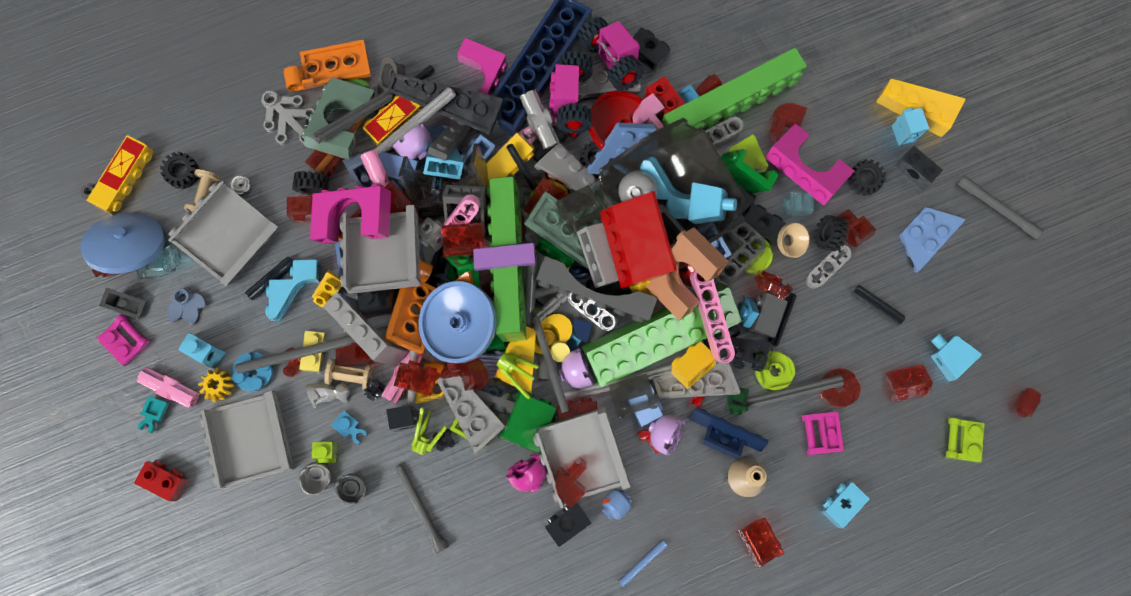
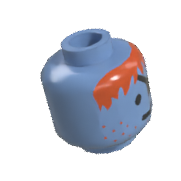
(616, 504)

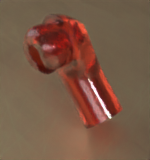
(292, 367)

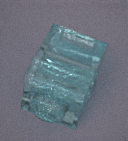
(798, 204)

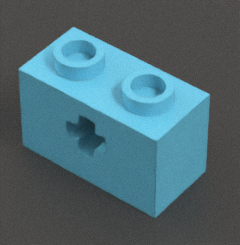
(910, 126)
(854, 499)

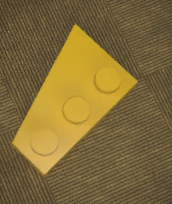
(525, 350)

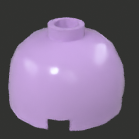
(414, 143)
(576, 370)
(666, 433)

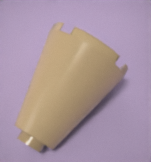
(747, 477)

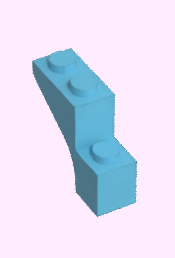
(678, 202)
(283, 291)

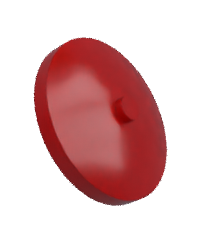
(608, 111)

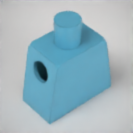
(450, 168)
(709, 204)
(200, 349)
(953, 356)

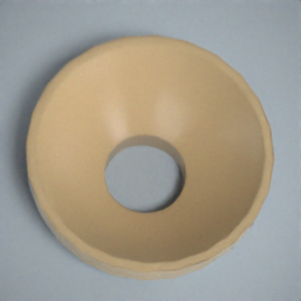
(798, 240)

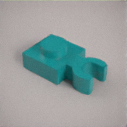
(153, 410)

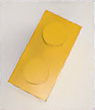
(693, 364)

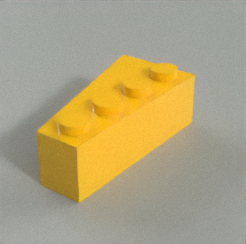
(938, 107)

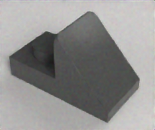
(122, 303)

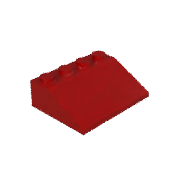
(638, 240)

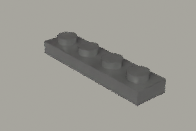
(449, 140)

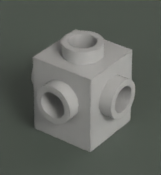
(430, 234)

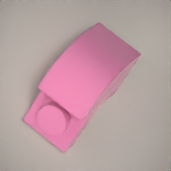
(649, 111)

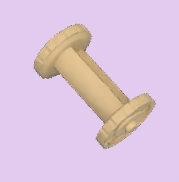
(204, 184)
(348, 374)

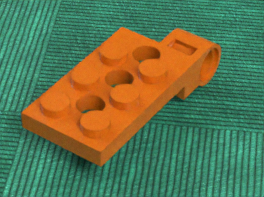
(300, 79)
(402, 313)

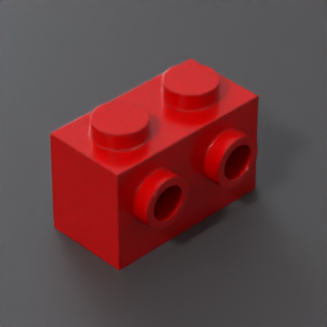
(665, 94)
(160, 480)

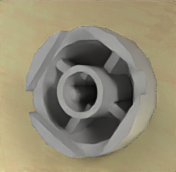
(636, 184)

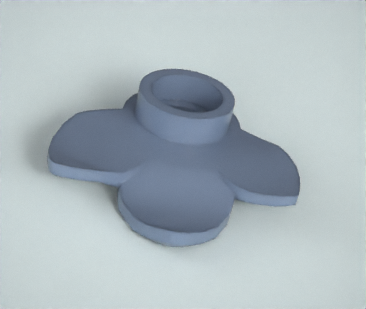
(186, 309)

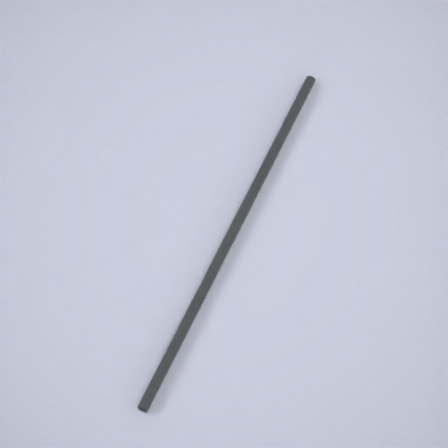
(343, 341)

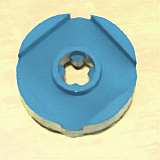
(255, 382)

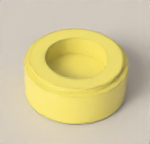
(559, 351)

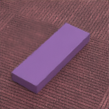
(504, 256)

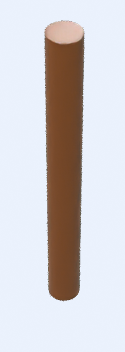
(329, 158)

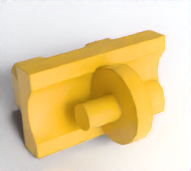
(327, 288)

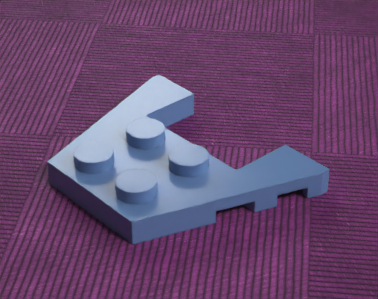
(619, 140)

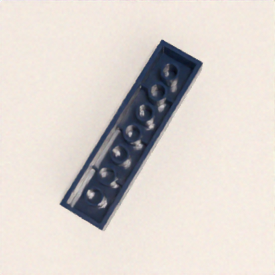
(537, 59)

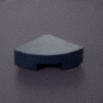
(582, 329)

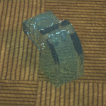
(162, 265)

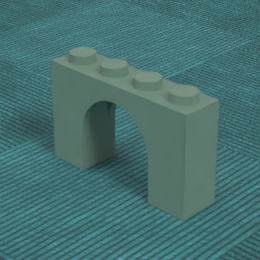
(336, 96)

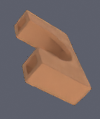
(699, 254)

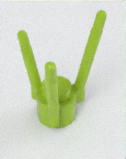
(508, 363)
(420, 442)

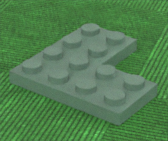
(549, 223)

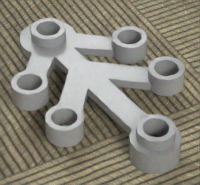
(285, 115)

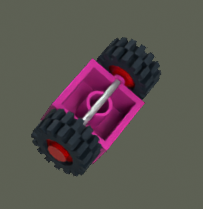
(615, 49)
(564, 92)

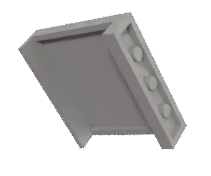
(222, 232)
(381, 262)
(584, 437)
(246, 440)

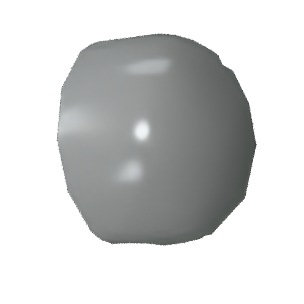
(314, 478)

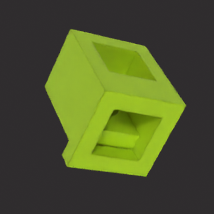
(324, 452)

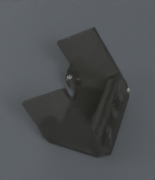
(419, 185)

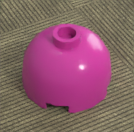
(527, 475)

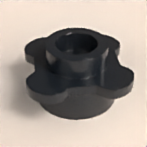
(495, 387)
(448, 443)

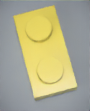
(312, 362)

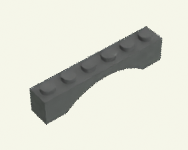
(557, 275)

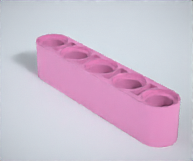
(718, 323)

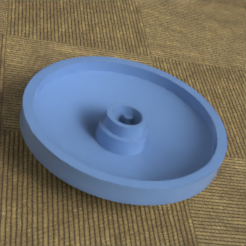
(122, 243)
(457, 322)

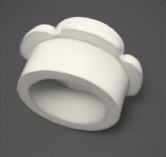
(240, 180)

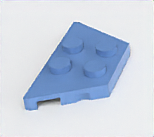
(928, 234)

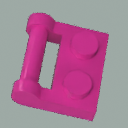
(118, 344)
(829, 433)

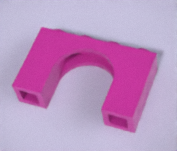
(486, 60)
(818, 184)
(329, 206)

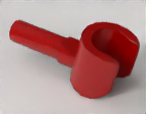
(697, 401)
(645, 435)

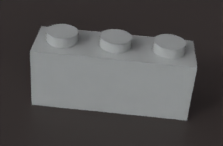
(598, 255)

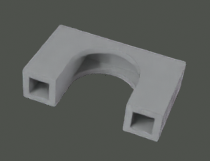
(347, 314)

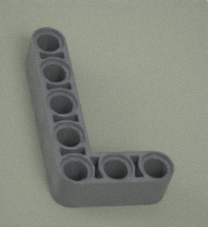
(745, 250)

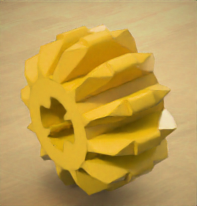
(211, 392)

